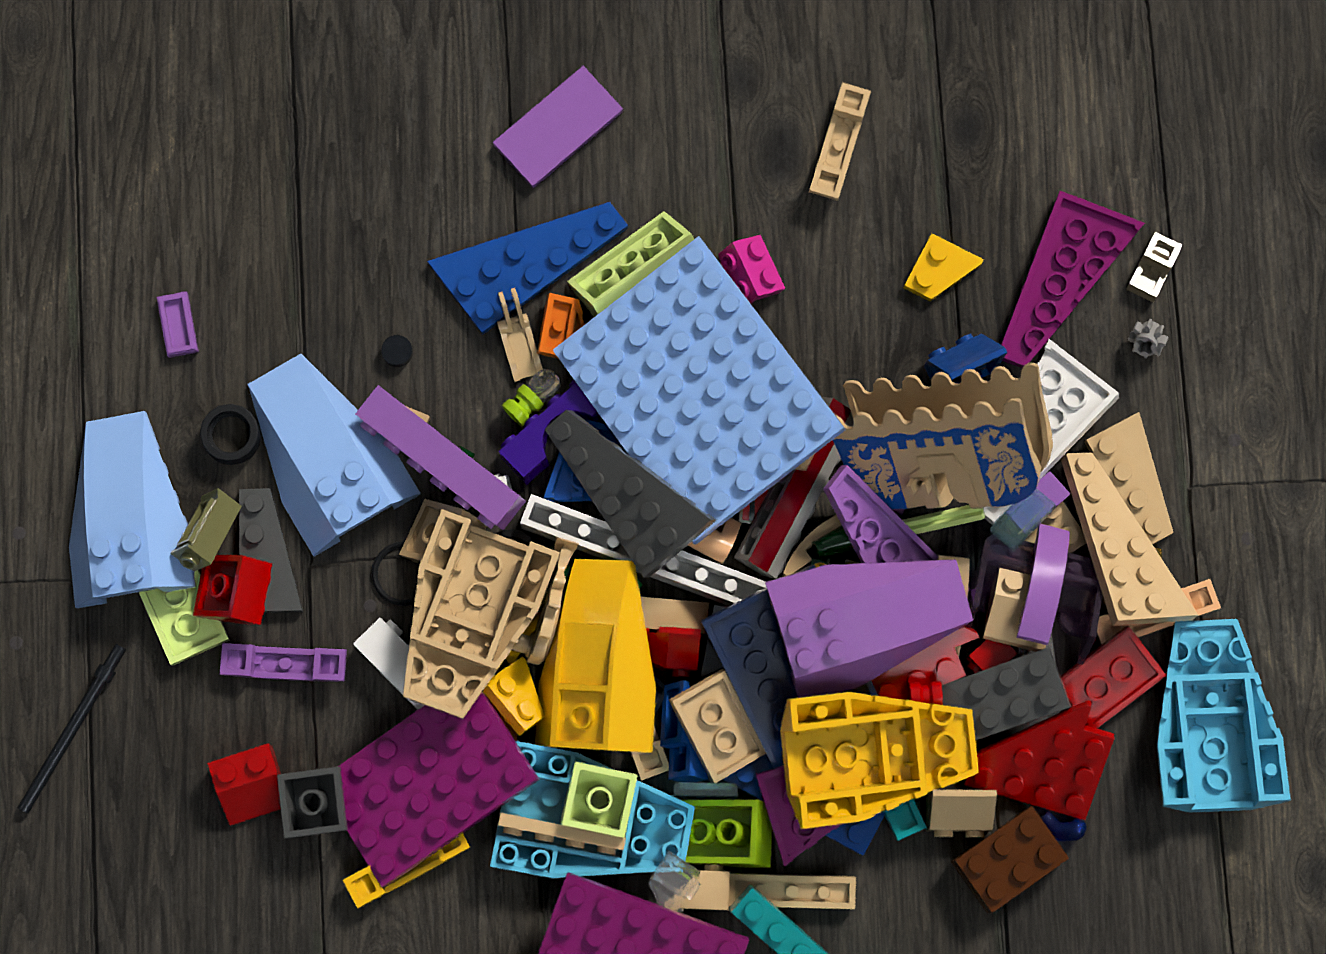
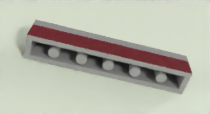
(788, 508)

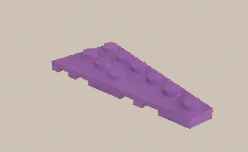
(871, 524)

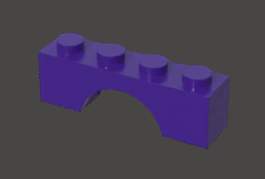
(527, 450)

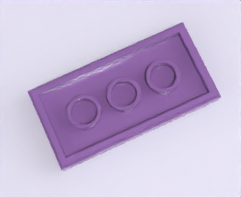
(558, 127)

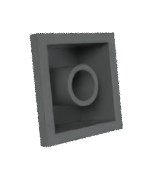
(312, 802)

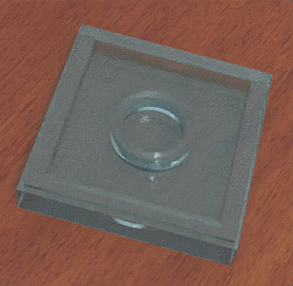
(705, 790)

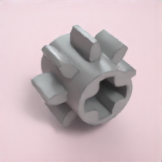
(1148, 338)

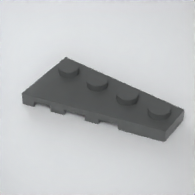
(263, 539)

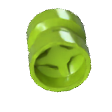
(522, 405)

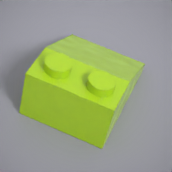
(730, 834)

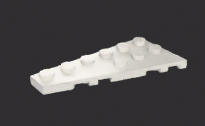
(1073, 404)

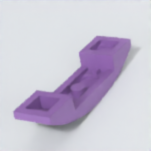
(1044, 584)
(283, 663)

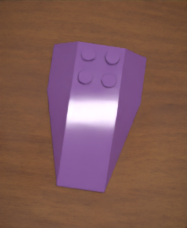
(864, 619)

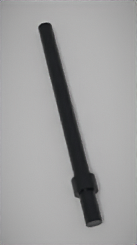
(104, 674)

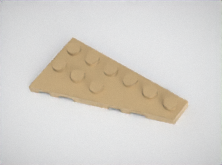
(1128, 567)

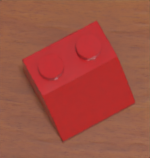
(233, 589)
(247, 783)

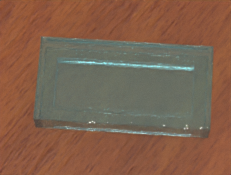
(1022, 519)

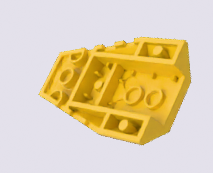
(869, 754)

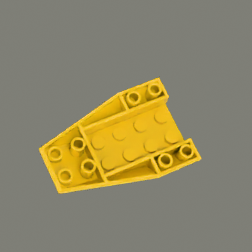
(599, 665)

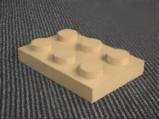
(717, 726)

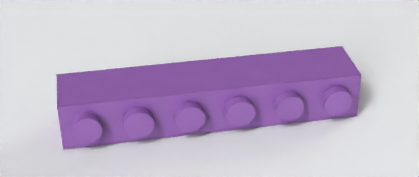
(439, 457)

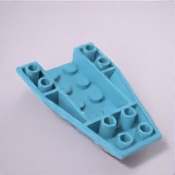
(654, 825)

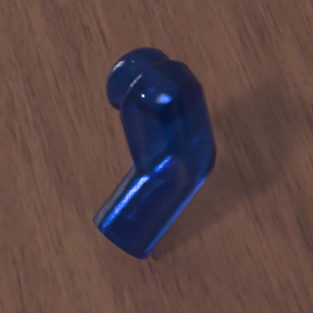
(1066, 830)

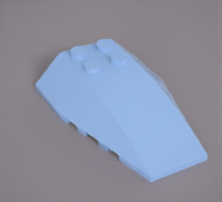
(322, 460)
(124, 515)

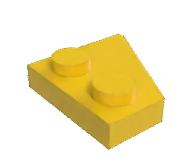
(939, 268)
(516, 696)

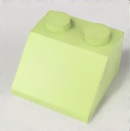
(598, 799)

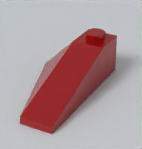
(675, 650)

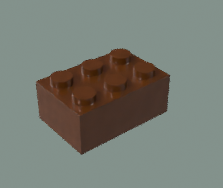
(1009, 860)

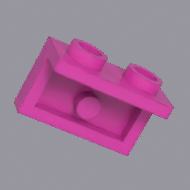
(751, 268)

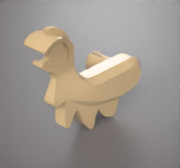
(539, 643)

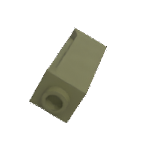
(206, 530)

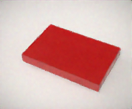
(1112, 676)

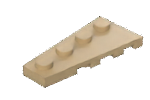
(1130, 467)

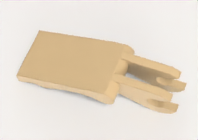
(518, 341)

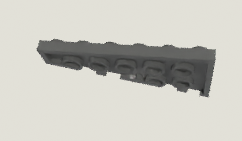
(635, 502)

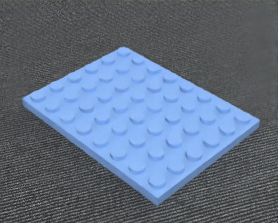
(699, 385)

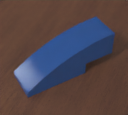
(683, 760)

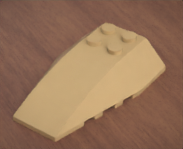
(470, 610)

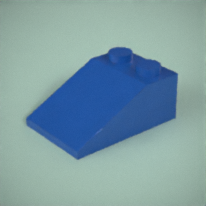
(970, 353)

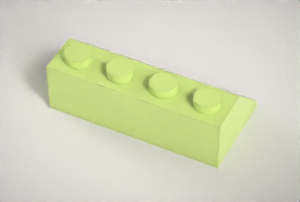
(629, 262)

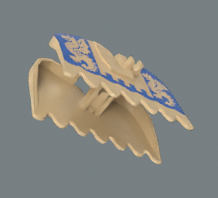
(949, 439)

